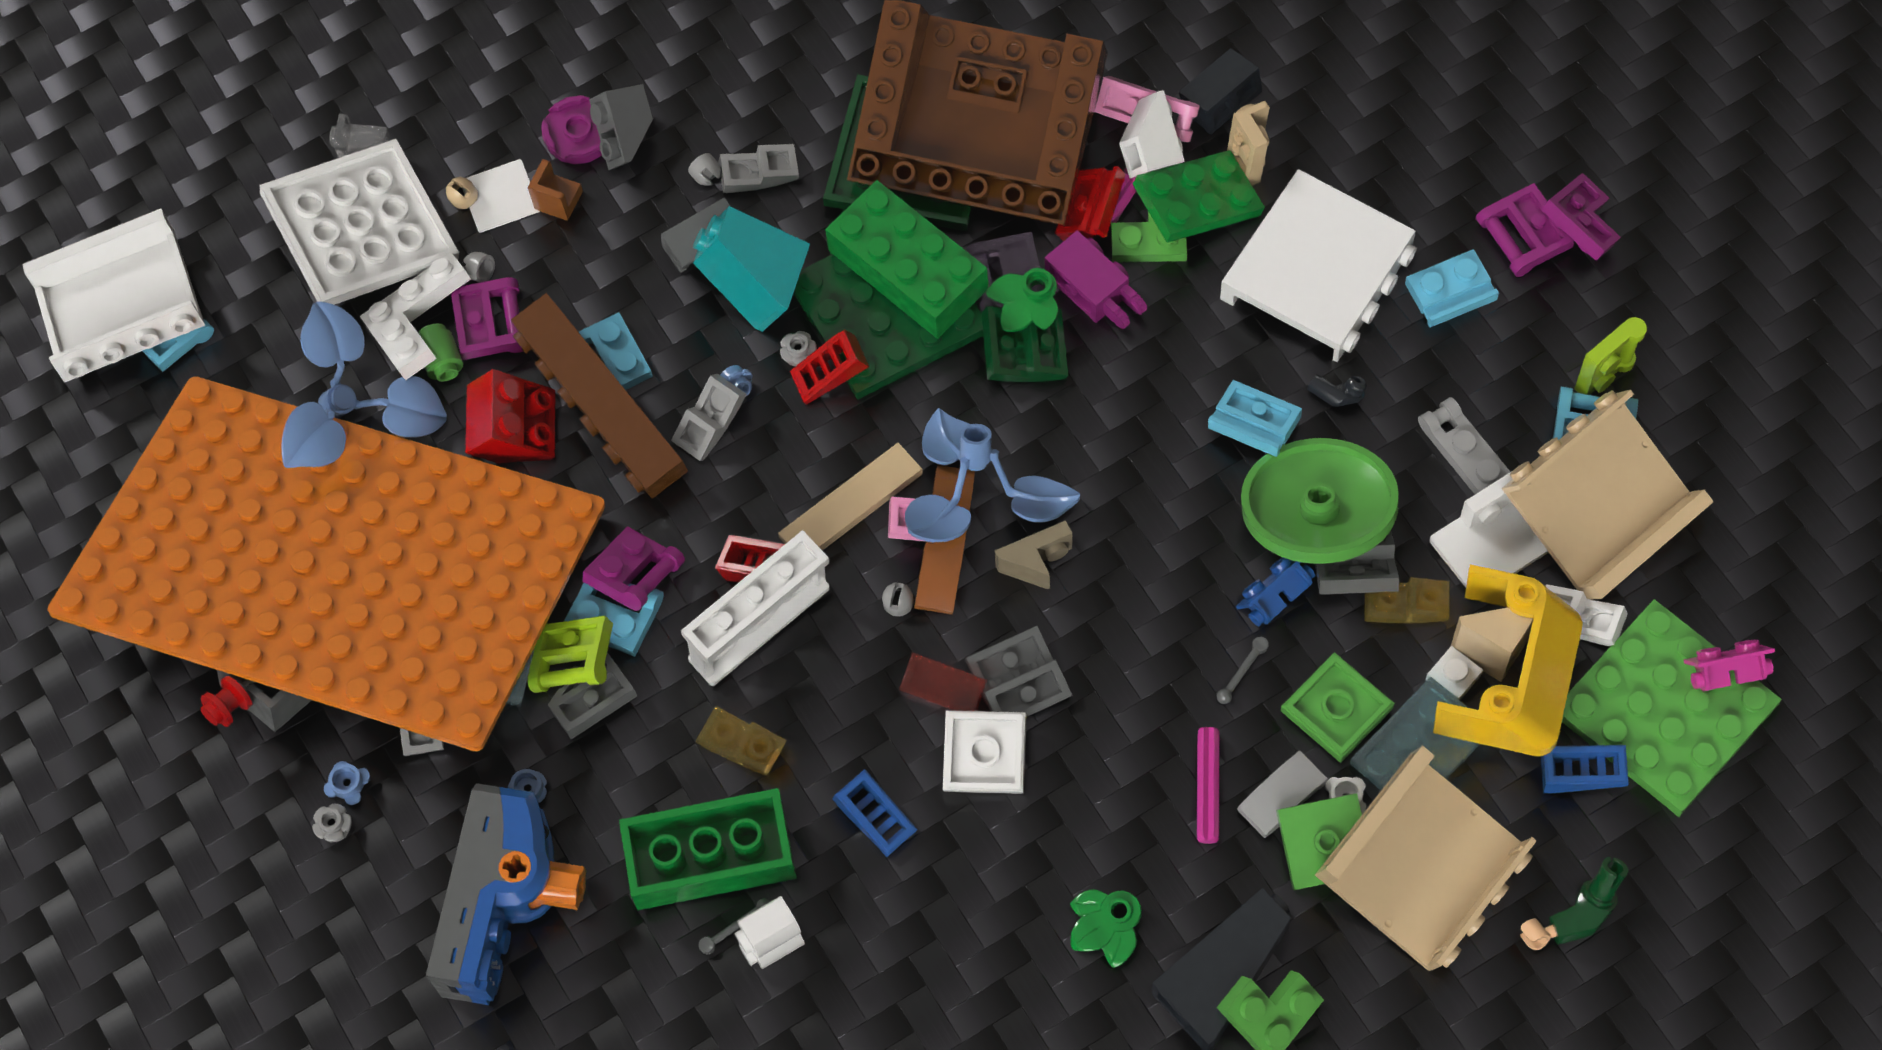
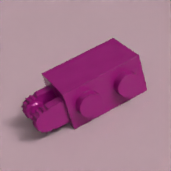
(1093, 280)

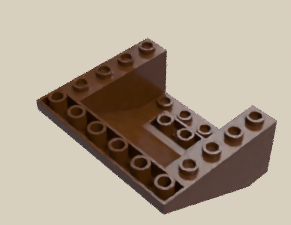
(976, 113)

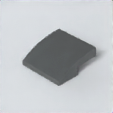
(1363, 574)
(1020, 674)

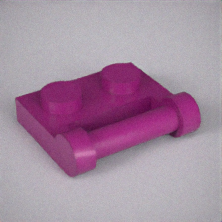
(1533, 225)
(476, 318)
(624, 562)

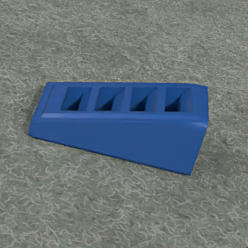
(1583, 754)
(875, 793)

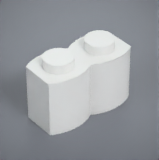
(769, 933)

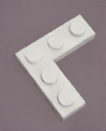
(391, 317)

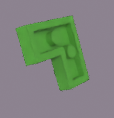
(1144, 243)
(1273, 1020)

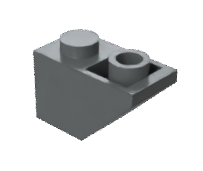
(622, 122)

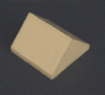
(1492, 639)

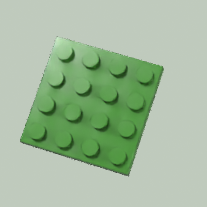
(1646, 701)

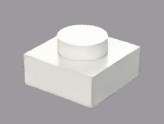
(1455, 672)

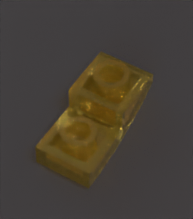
(1415, 602)
(740, 742)

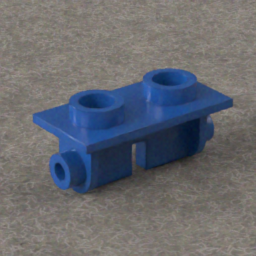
(1263, 596)

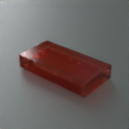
(942, 684)

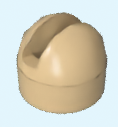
(457, 199)

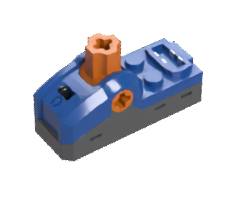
(497, 878)

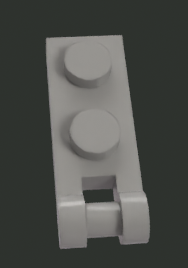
(1463, 446)

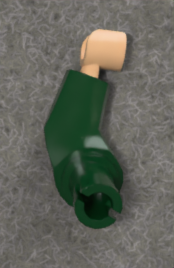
(1592, 907)

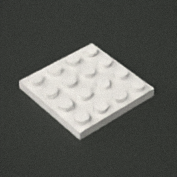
(358, 222)

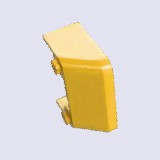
(1531, 715)

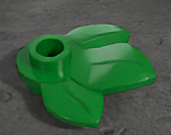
(1021, 303)
(1100, 927)

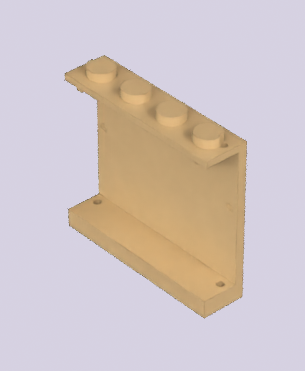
(1603, 497)
(1424, 863)

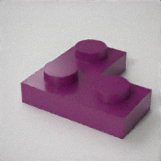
(1574, 212)

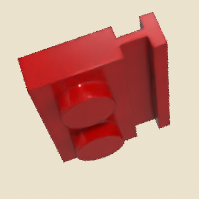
(1093, 203)

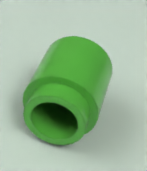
(444, 349)

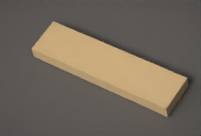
(856, 498)

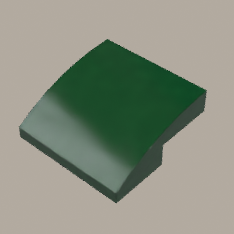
(1023, 354)

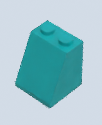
(750, 264)

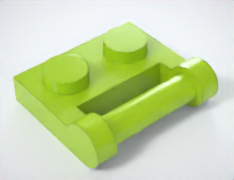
(1610, 356)
(566, 643)

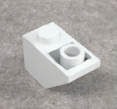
(1151, 137)

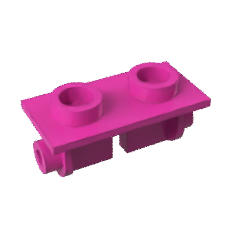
(1714, 666)

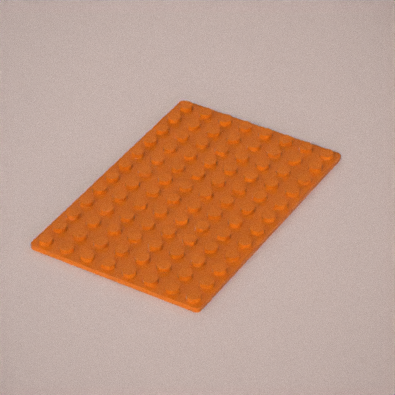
(362, 583)

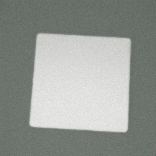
(501, 196)

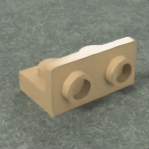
(1249, 139)

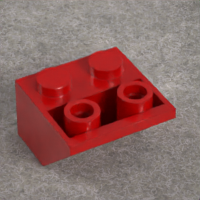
(509, 419)

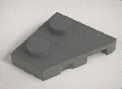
(583, 705)

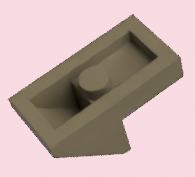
(1026, 557)

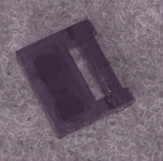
(1015, 256)

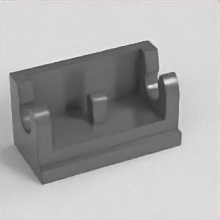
(680, 239)

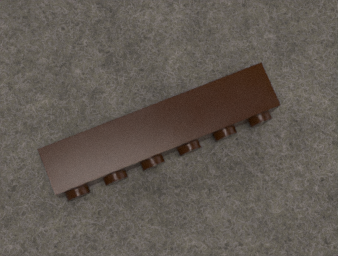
(599, 396)

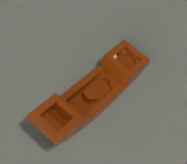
(943, 560)

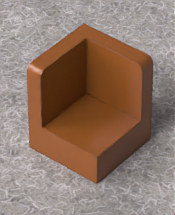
(553, 193)

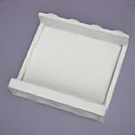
(1320, 262)
(114, 295)

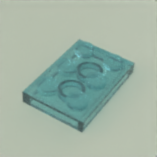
(1409, 730)

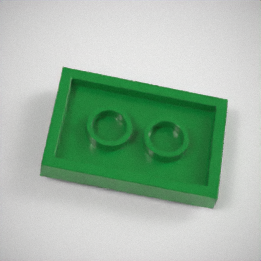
(1198, 196)

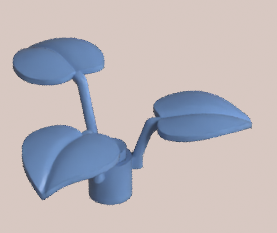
(310, 433)
(950, 439)

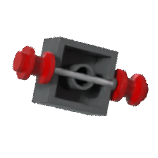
(265, 702)

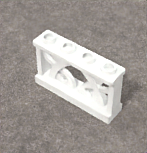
(757, 608)

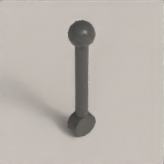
(1259, 646)
(707, 945)

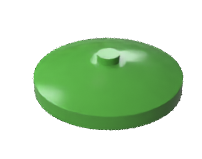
(1320, 501)

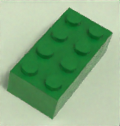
(907, 259)
(707, 849)

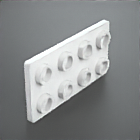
(1488, 535)

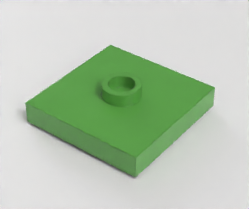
(1337, 707)
(1312, 834)

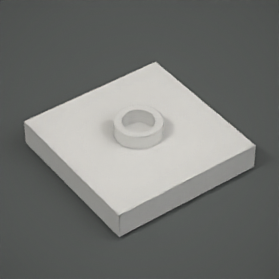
(984, 752)

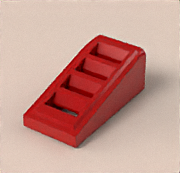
(855, 363)
(736, 548)

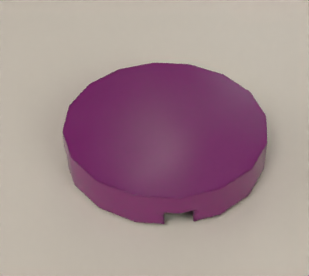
(571, 132)

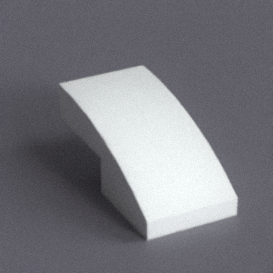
(1600, 620)

